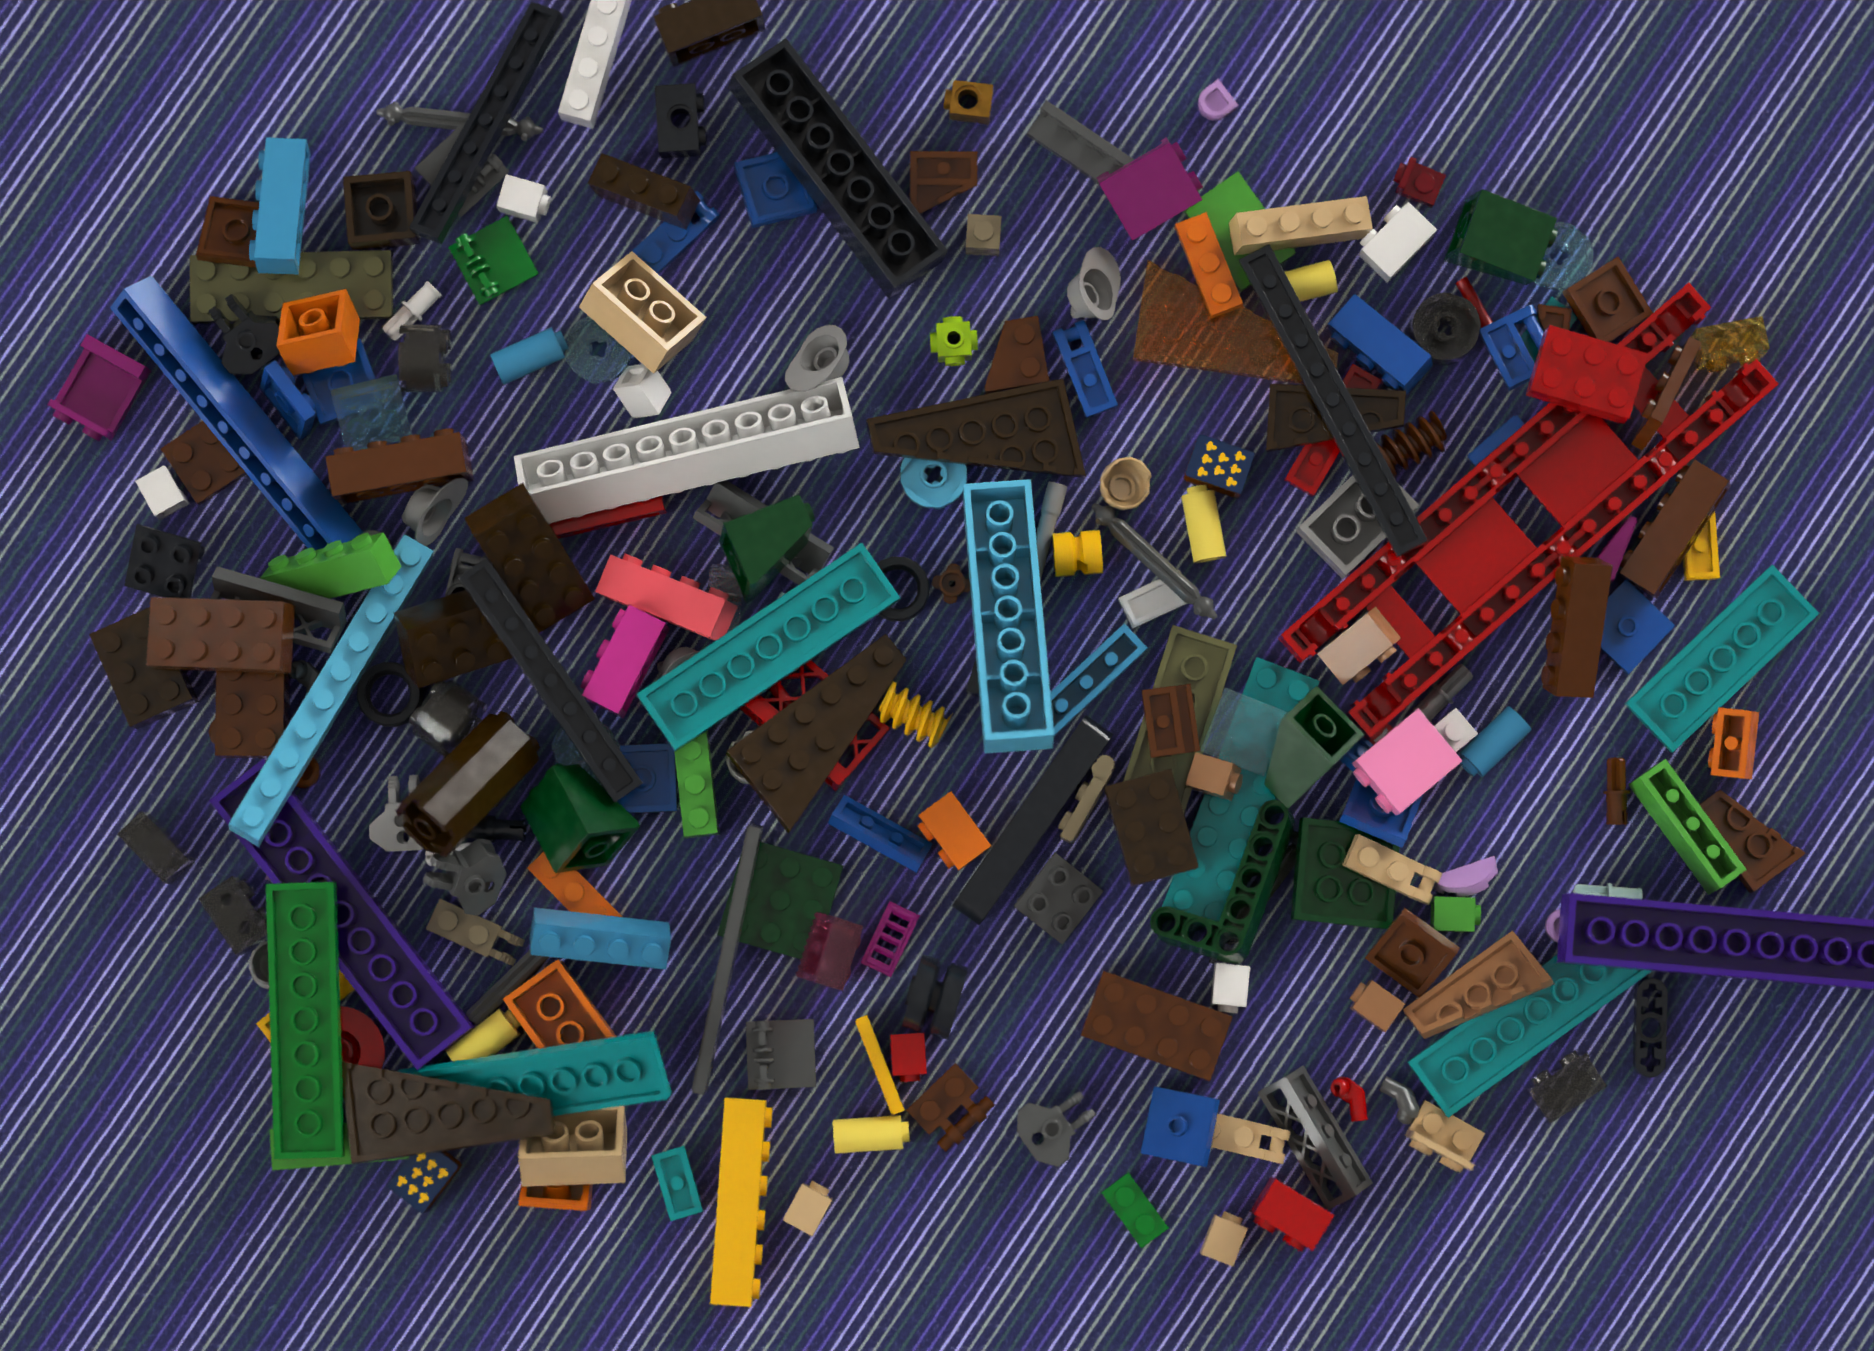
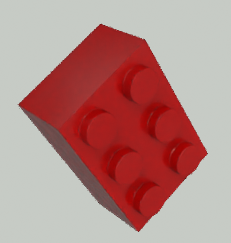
(1586, 374)

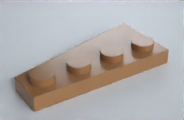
(1482, 985)

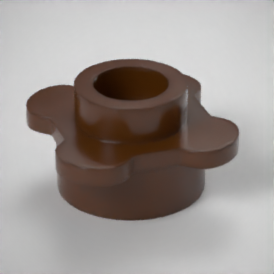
(942, 581)

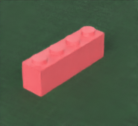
(666, 598)

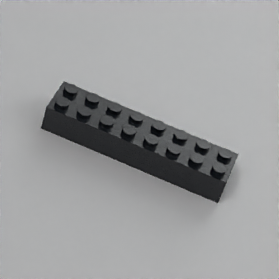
(837, 168)

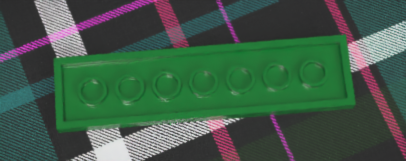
(305, 1020)

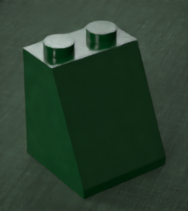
(1501, 238)
(765, 542)
(1308, 745)
(576, 819)

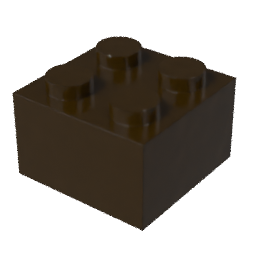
(380, 210)

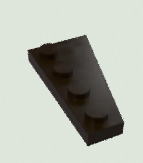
(1297, 422)

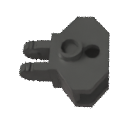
(470, 875)
(1053, 1126)

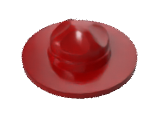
(360, 1039)

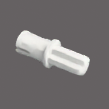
(411, 310)

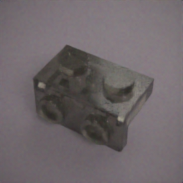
(1566, 1086)

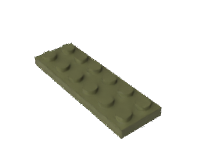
(363, 274)
(1186, 660)

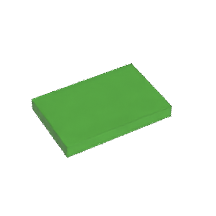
(1221, 205)

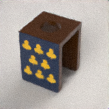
(1219, 466)
(424, 1178)

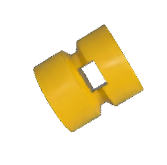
(1077, 553)

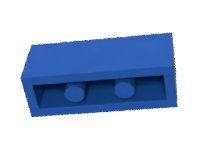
(1379, 345)

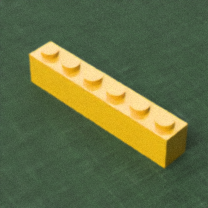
(739, 1202)

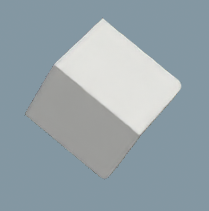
(642, 391)
(161, 492)

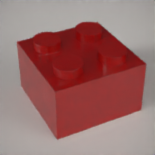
(1292, 1214)

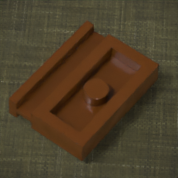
(1170, 720)

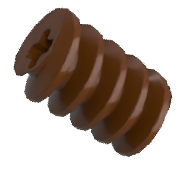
(1413, 442)

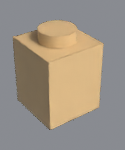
(808, 1207)
(1224, 1238)

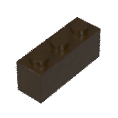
(644, 191)

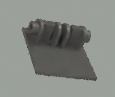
(489, 176)
(1058, 898)
(780, 1054)

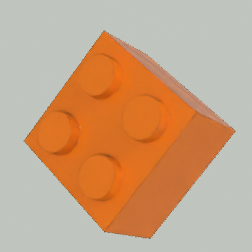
(318, 332)

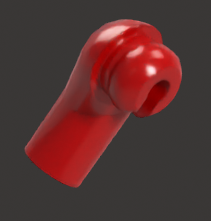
(1353, 1095)

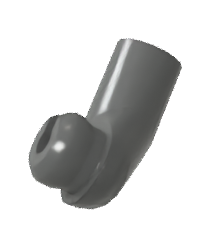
(304, 673)
(1405, 1099)

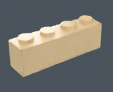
(1300, 225)

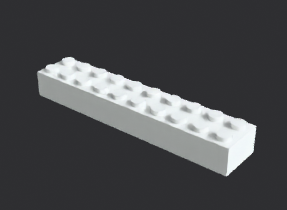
(688, 451)

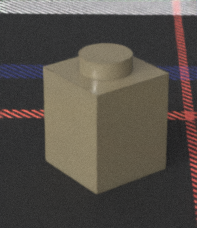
(983, 234)

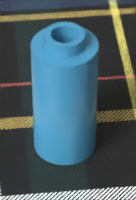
(529, 355)
(1494, 742)

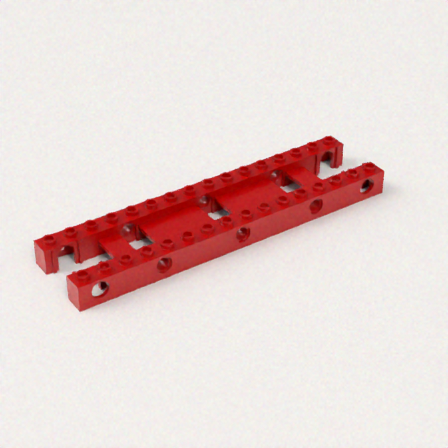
(1483, 556)

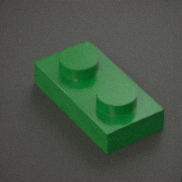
(1134, 1210)

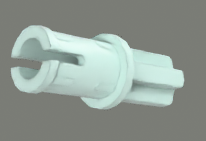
(1608, 890)

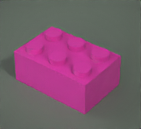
(624, 660)

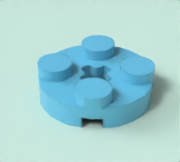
(938, 493)

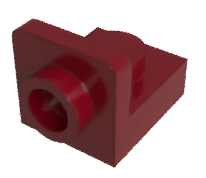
(1418, 182)

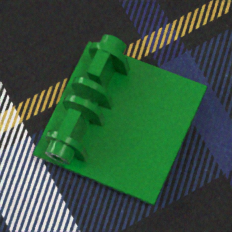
(493, 260)

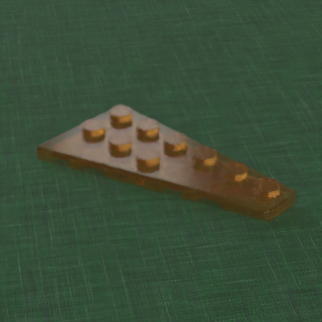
(1180, 333)

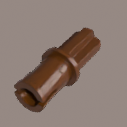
(1616, 792)

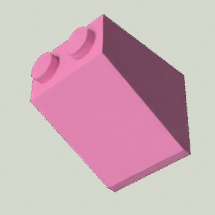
(1405, 763)

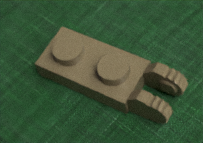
(1088, 797)
(471, 931)

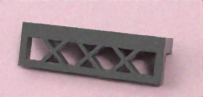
(1075, 143)
(732, 502)
(308, 607)
(1320, 1135)

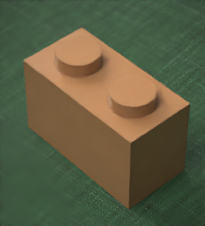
(1359, 646)

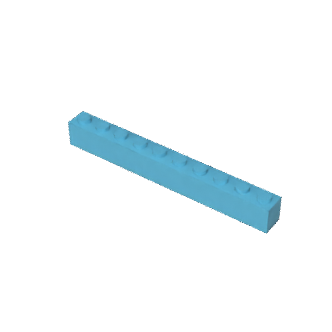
(328, 695)

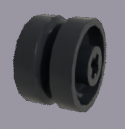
(934, 996)

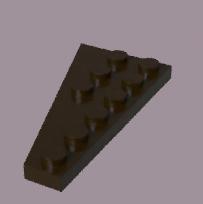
(1005, 429)
(803, 742)
(418, 1115)

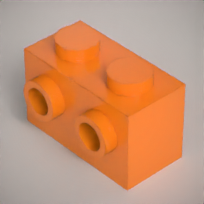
(1733, 743)
(953, 831)

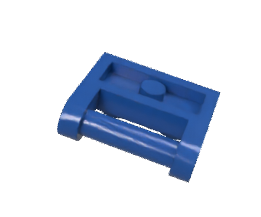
(1508, 347)

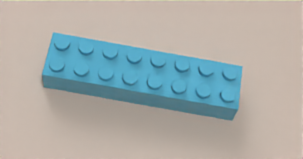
(1007, 616)

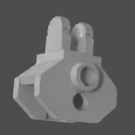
(388, 828)

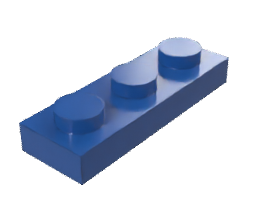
(880, 833)

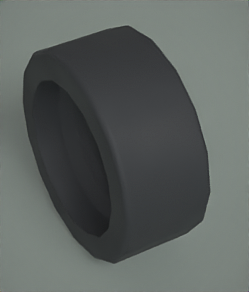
(922, 596)
(364, 691)

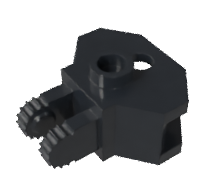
(244, 335)

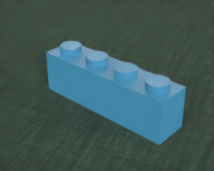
(281, 206)
(1094, 676)
(600, 938)

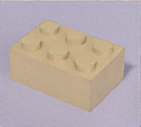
(642, 312)
(585, 1150)

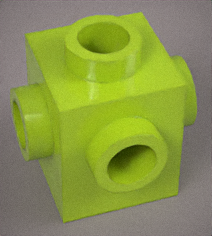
(953, 353)

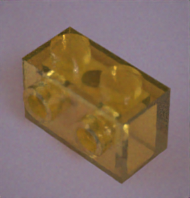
(1731, 343)

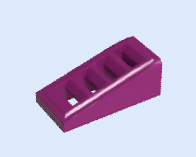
(1616, 547)
(903, 913)

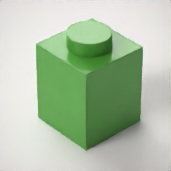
(1454, 914)

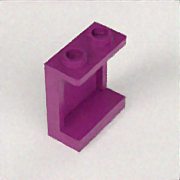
(1151, 189)
(99, 389)

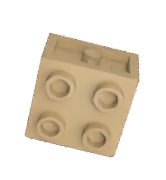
(1445, 1136)

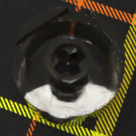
(1451, 311)
(423, 358)
(446, 716)

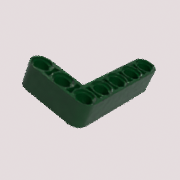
(1239, 896)

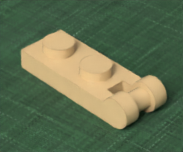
(1391, 869)
(1245, 1138)

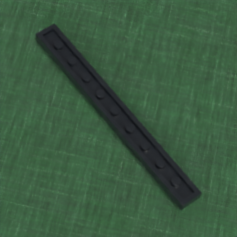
(1333, 401)

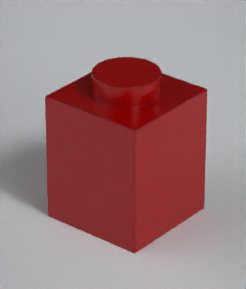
(908, 1056)

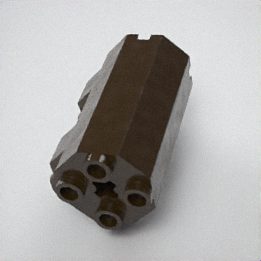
(468, 784)

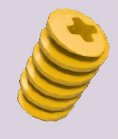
(913, 715)

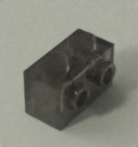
(236, 914)

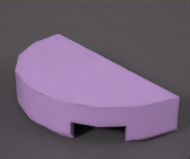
(1469, 878)

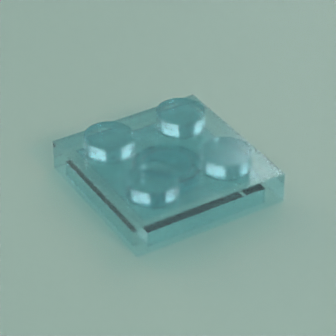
(371, 412)
(1243, 731)

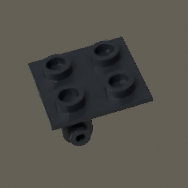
(163, 563)

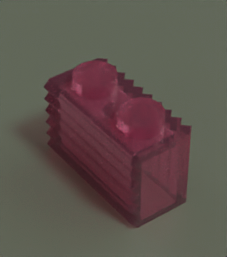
(829, 951)

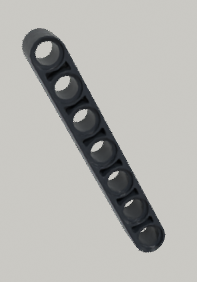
(1032, 820)

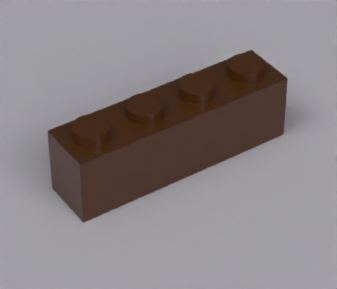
(1675, 528)
(1576, 626)

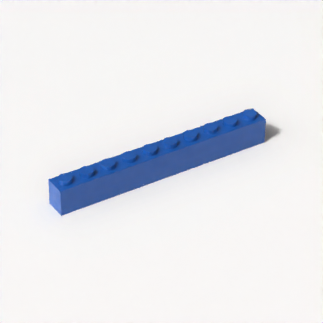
(233, 415)

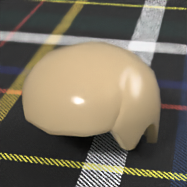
(1125, 483)

